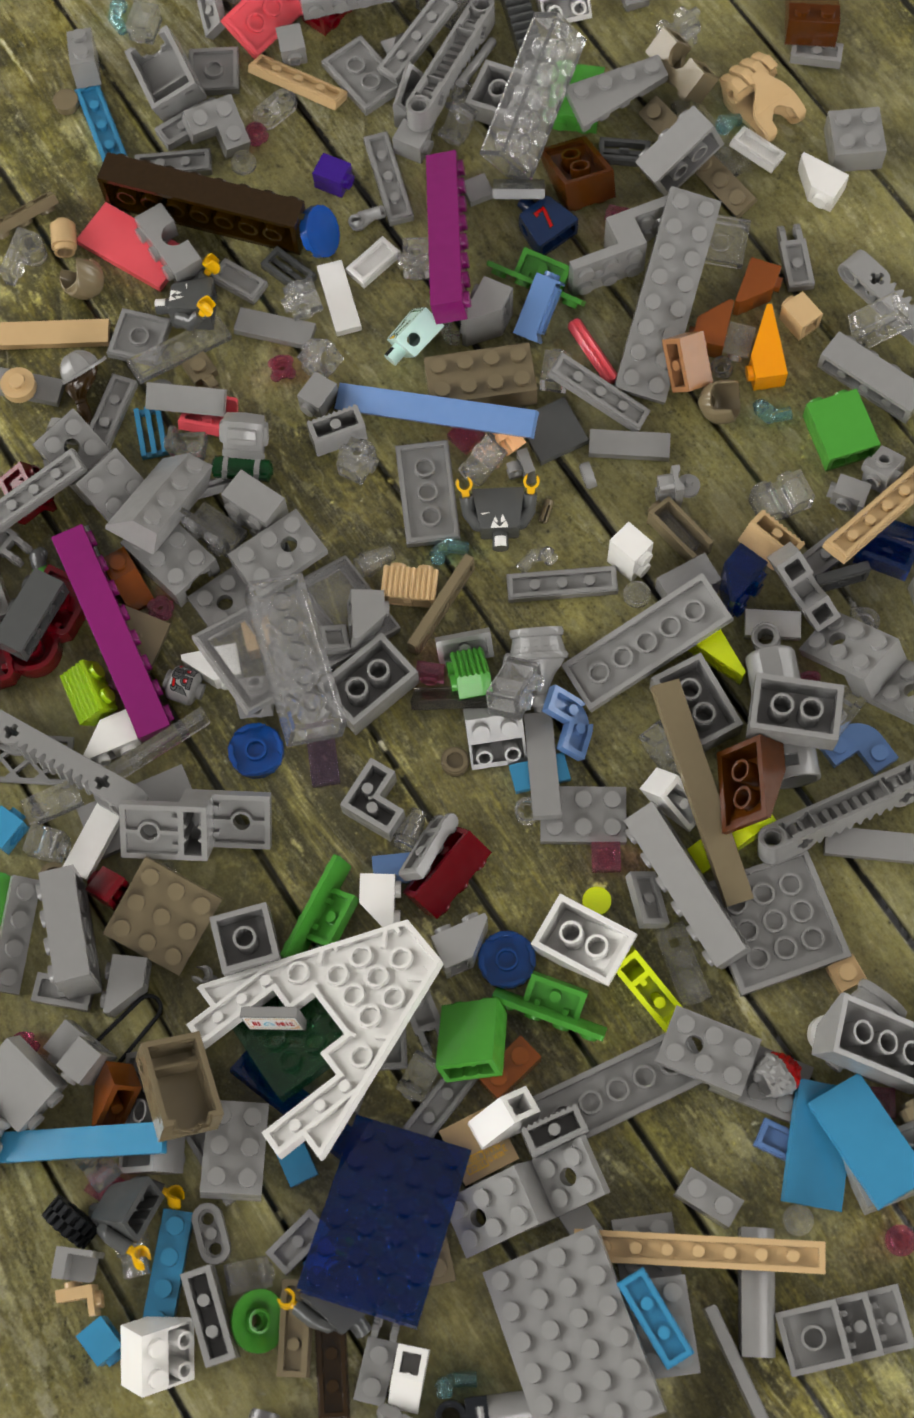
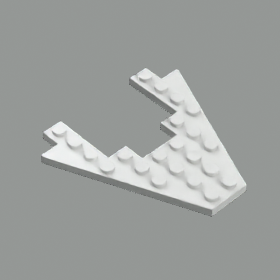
(366, 987)

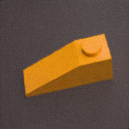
(767, 361)

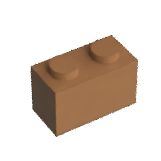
(687, 361)

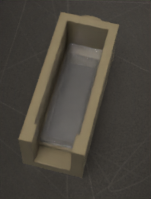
(678, 529)

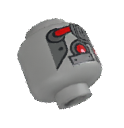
(183, 685)

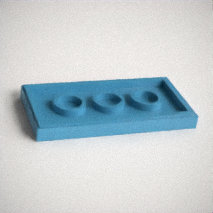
(866, 1140)
(812, 1165)

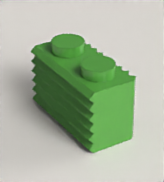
(469, 673)

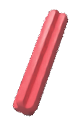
(592, 350)

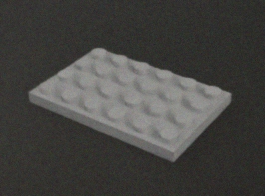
(573, 1332)

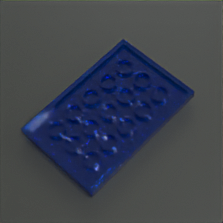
(384, 1222)

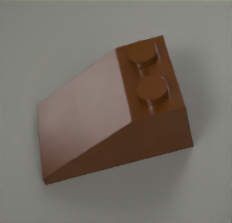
(812, 22)
(578, 173)
(749, 781)

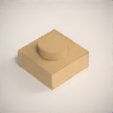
(845, 974)

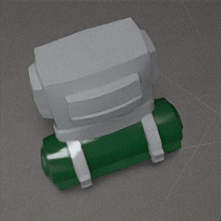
(244, 445)

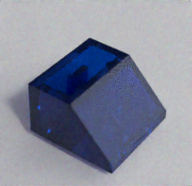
(890, 551)
(741, 578)

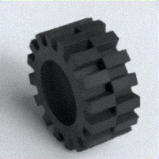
(70, 1222)

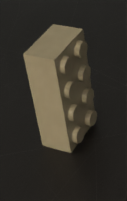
(484, 375)

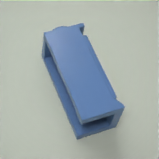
(539, 306)

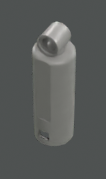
(782, 661)

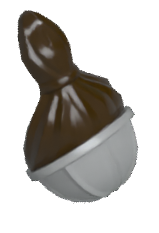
(78, 374)

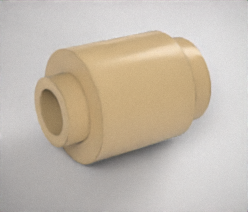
(63, 237)

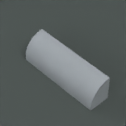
(756, 1305)

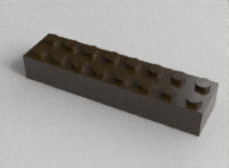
(203, 202)

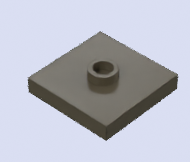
(150, 631)

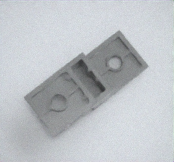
(623, 249)
(109, 474)
(257, 560)
(869, 661)
(195, 824)
(724, 1061)
(527, 1196)
(672, 1288)

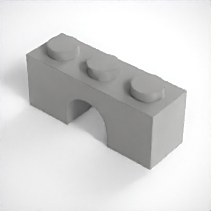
(157, 229)
(803, 587)

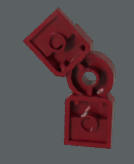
(50, 649)

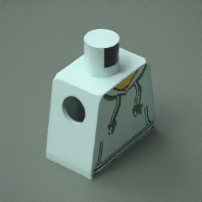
(419, 328)

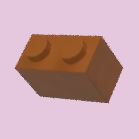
(519, 1061)

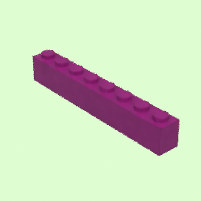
(447, 237)
(112, 632)

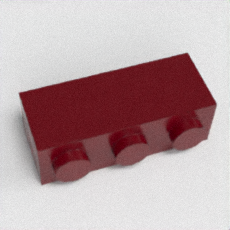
(449, 873)

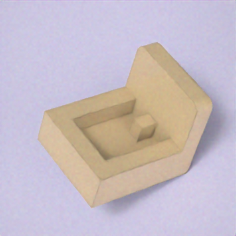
(77, 1291)

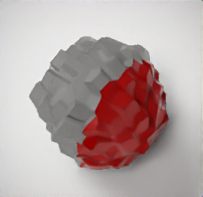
(777, 1074)

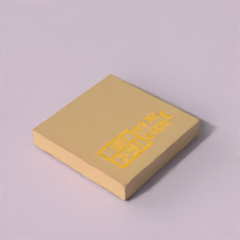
(481, 1161)

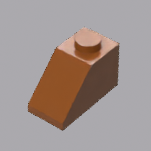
(757, 285)
(715, 327)
(128, 579)
(115, 1093)

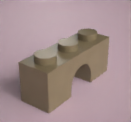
(694, 78)

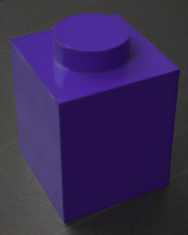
(333, 175)

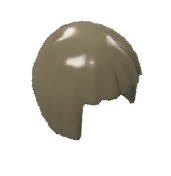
(85, 282)
(720, 401)

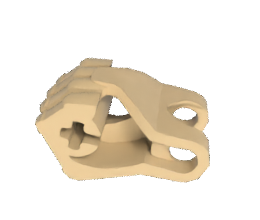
(758, 95)

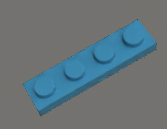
(168, 1264)

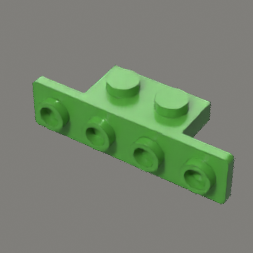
(533, 262)
(325, 912)
(553, 1002)

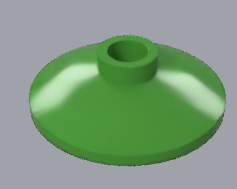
(265, 1333)

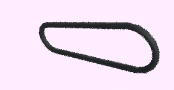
(121, 1017)

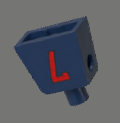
(546, 224)

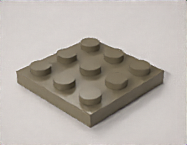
(162, 915)

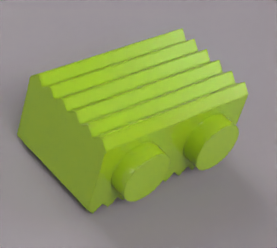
(88, 692)

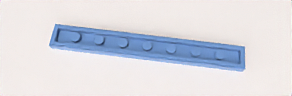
(439, 410)

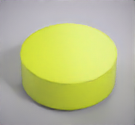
(597, 899)

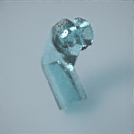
(116, 9)
(726, 122)
(769, 413)
(446, 547)

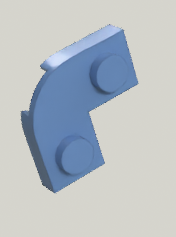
(576, 728)
(865, 742)

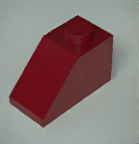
(107, 887)

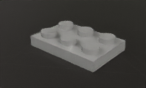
(587, 816)

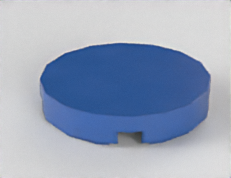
(319, 231)
(256, 750)
(506, 960)

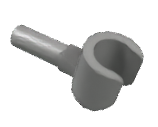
(208, 975)

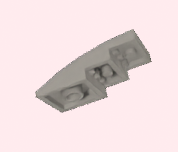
(845, 1330)

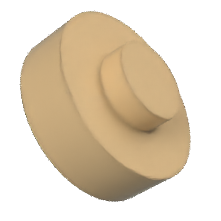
(18, 385)

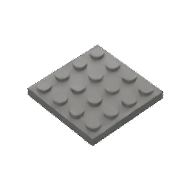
(784, 925)

